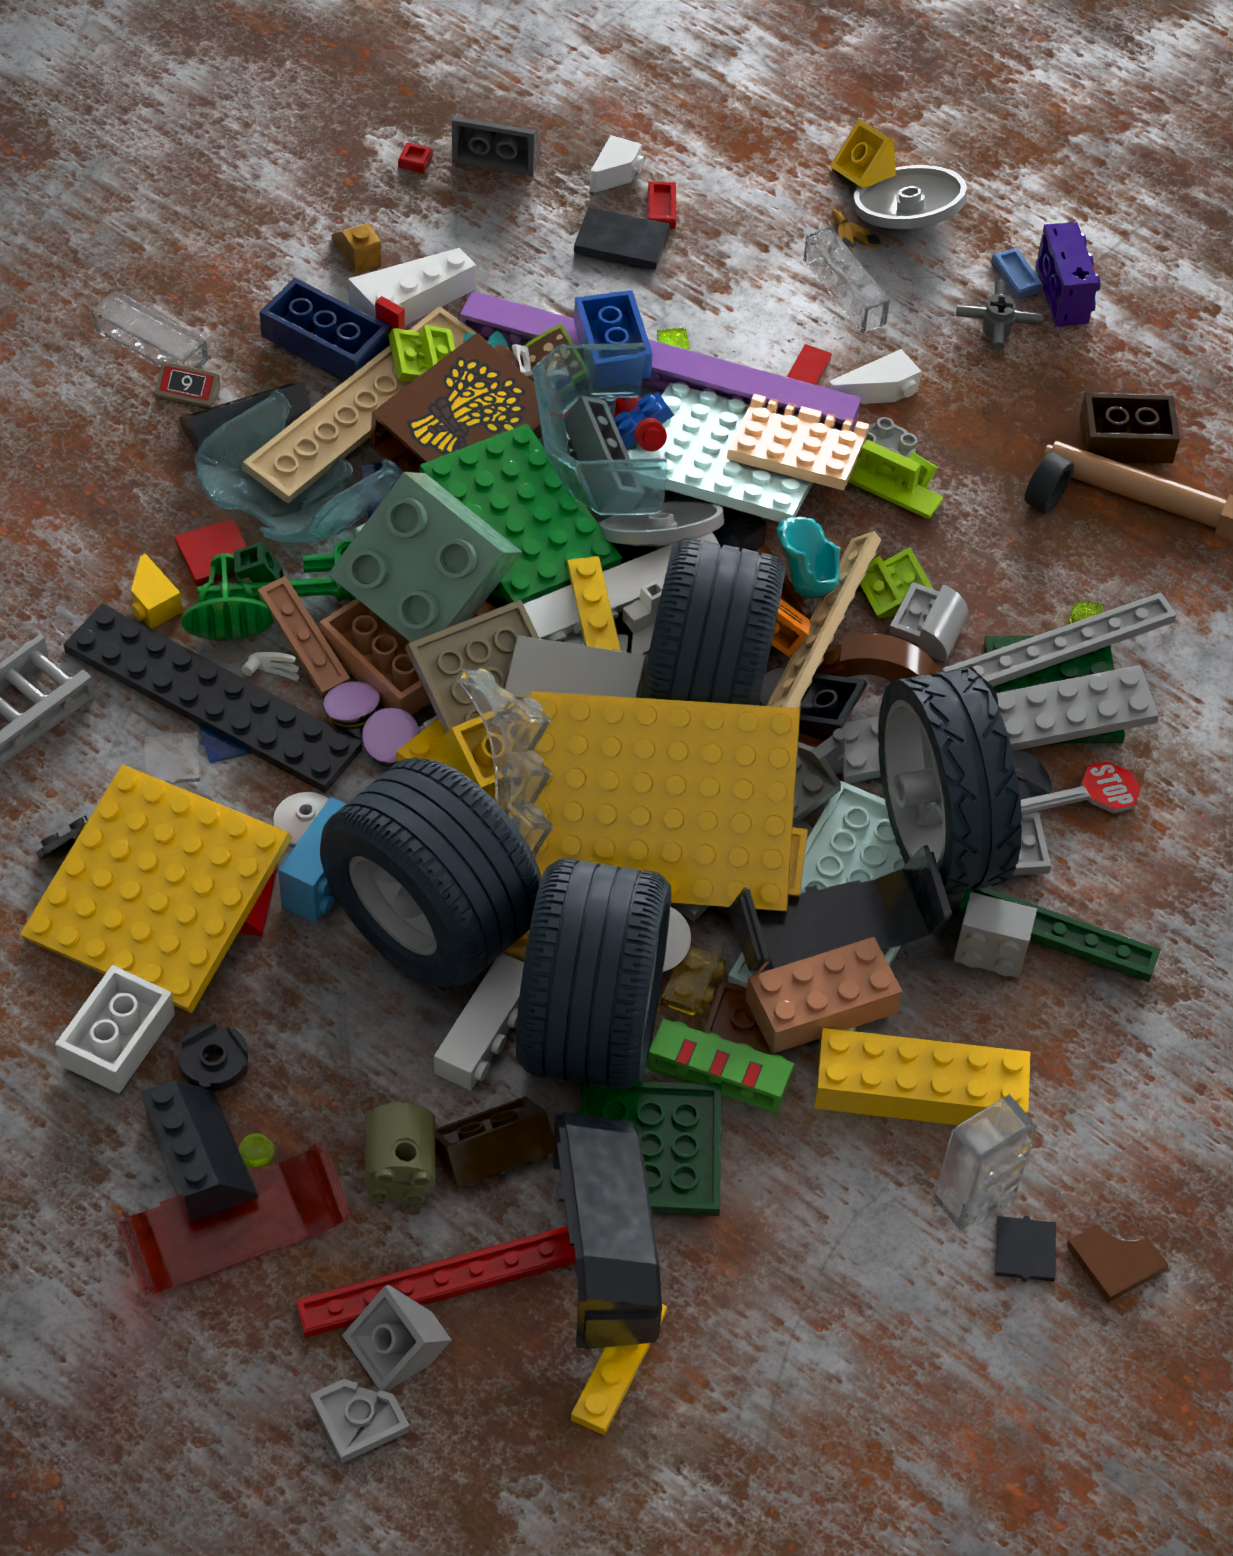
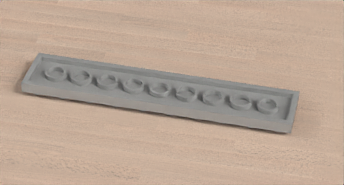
(1036, 716)

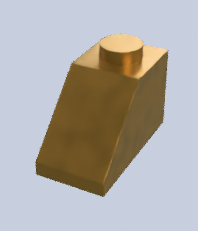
(359, 247)

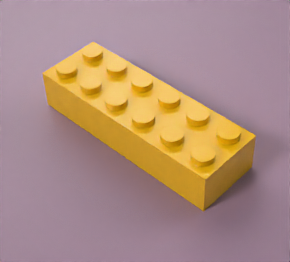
(916, 1077)

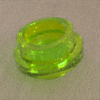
(256, 1150)

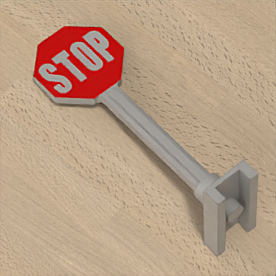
(1102, 786)

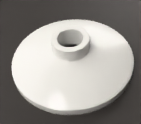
(290, 812)

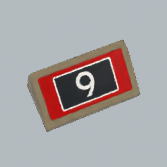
(187, 385)

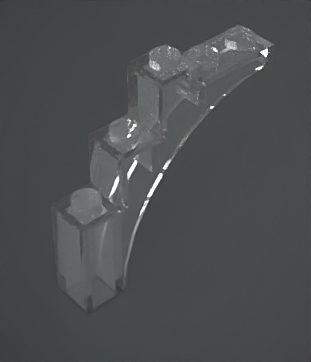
(513, 732)

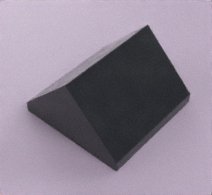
(828, 704)

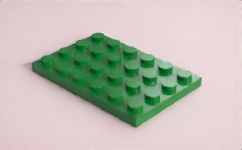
(524, 500)

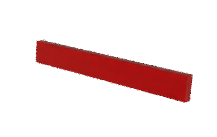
(440, 1279)

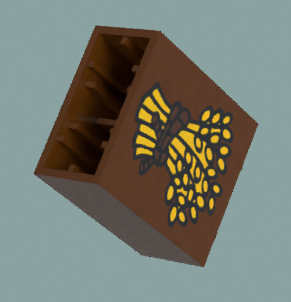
(454, 405)

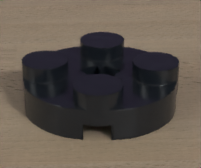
(213, 1075)

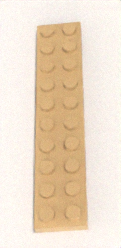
(336, 422)

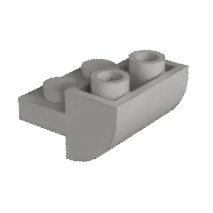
(931, 619)

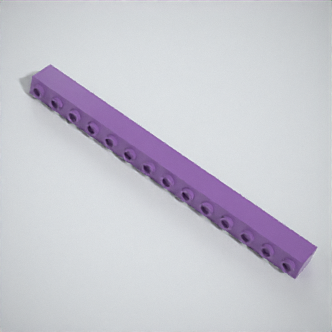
(669, 363)

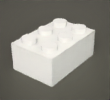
(115, 1029)

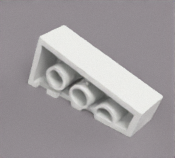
(416, 285)

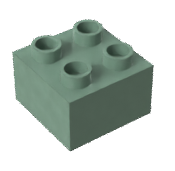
(424, 559)

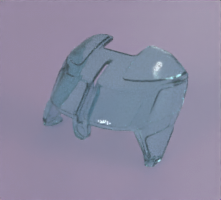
(324, 505)

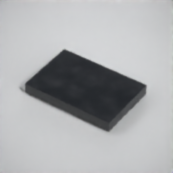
(621, 238)

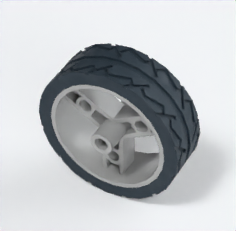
(950, 777)

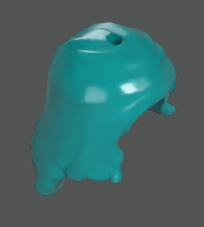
(809, 556)

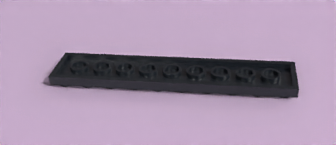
(213, 697)

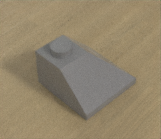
(395, 1338)

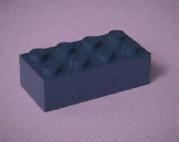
(323, 329)

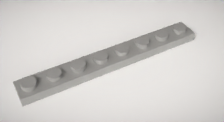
(1071, 640)

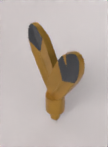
(848, 231)

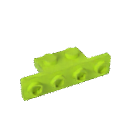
(893, 479)

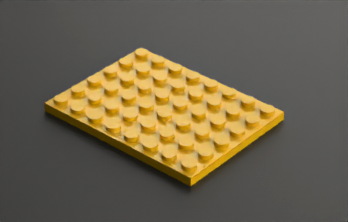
(673, 792)

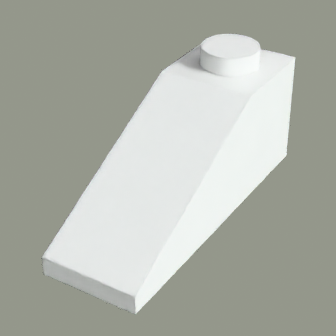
(881, 380)

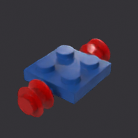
(642, 421)

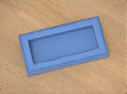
(1017, 273)

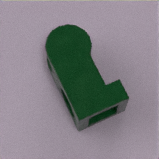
(257, 564)

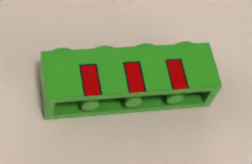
(709, 1059)

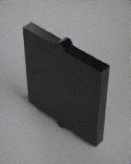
(1025, 1248)

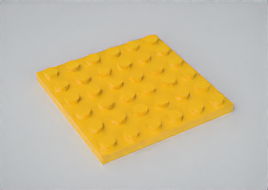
(157, 885)

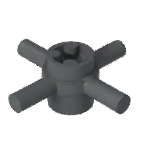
(999, 315)

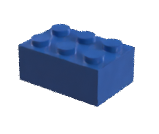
(612, 320)

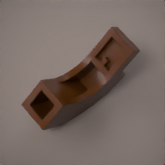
(877, 656)

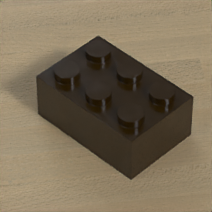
(1130, 427)

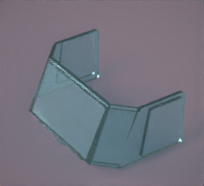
(596, 373)

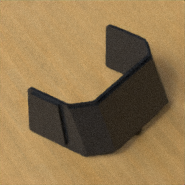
(890, 908)
(609, 1230)

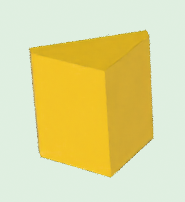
(866, 156)

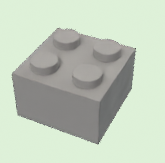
(995, 935)

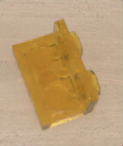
(692, 981)

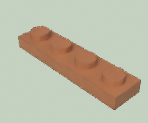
(303, 635)

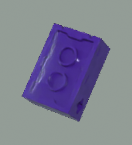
(1067, 274)

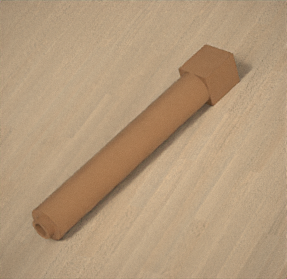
(1149, 488)

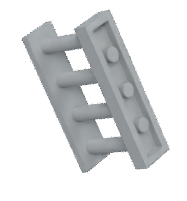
(48, 709)

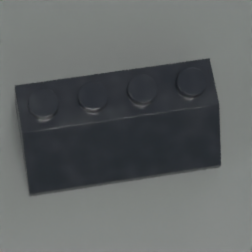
(204, 422)
(197, 1148)

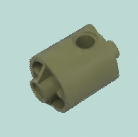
(399, 1152)

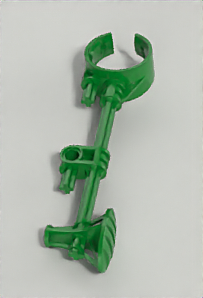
(234, 609)

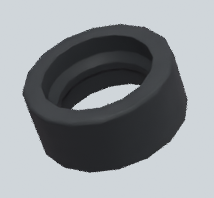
(1049, 482)

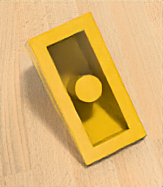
(153, 595)

